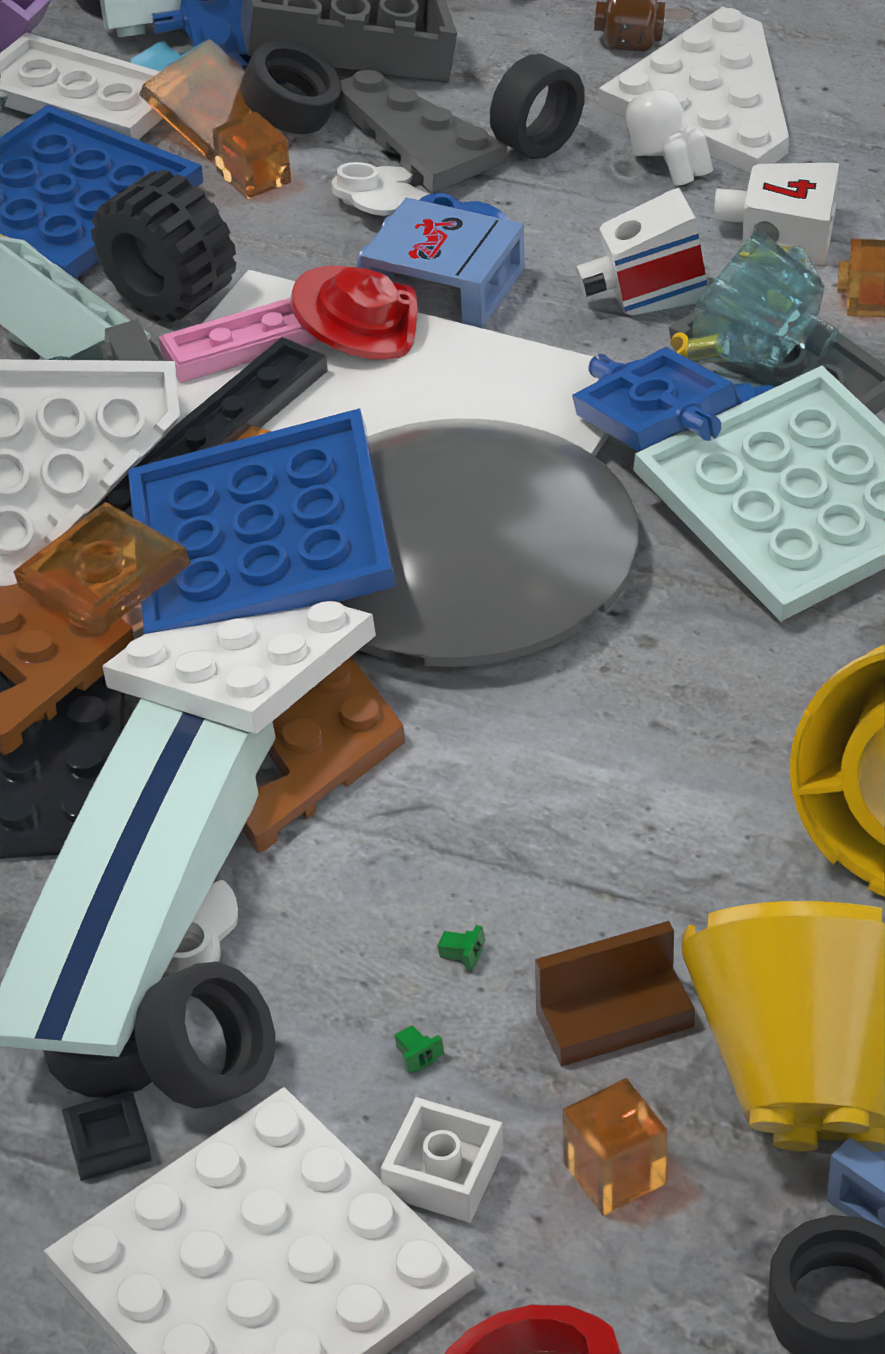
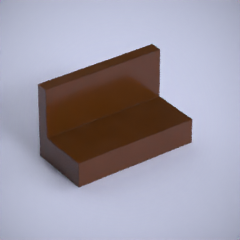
(611, 994)

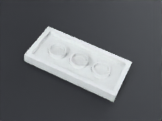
(78, 82)

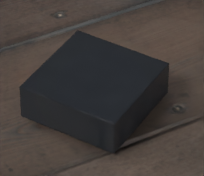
(106, 1135)

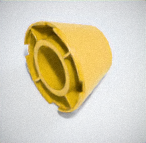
(841, 769)

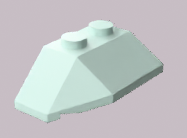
(49, 307)

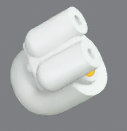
(660, 129)

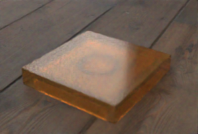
(198, 94)
(101, 568)

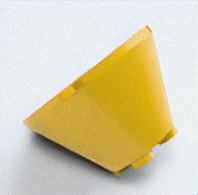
(798, 1016)

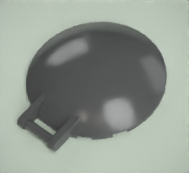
(493, 540)

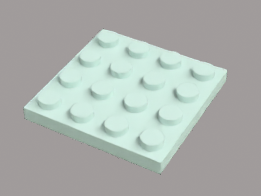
(783, 490)

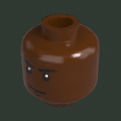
(630, 23)

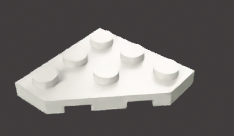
(241, 667)

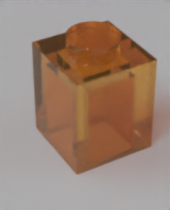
(251, 155)
(864, 278)
(614, 1146)

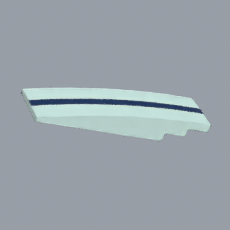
(129, 880)

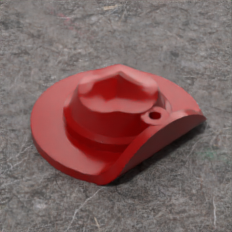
(356, 311)

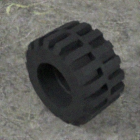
(163, 245)

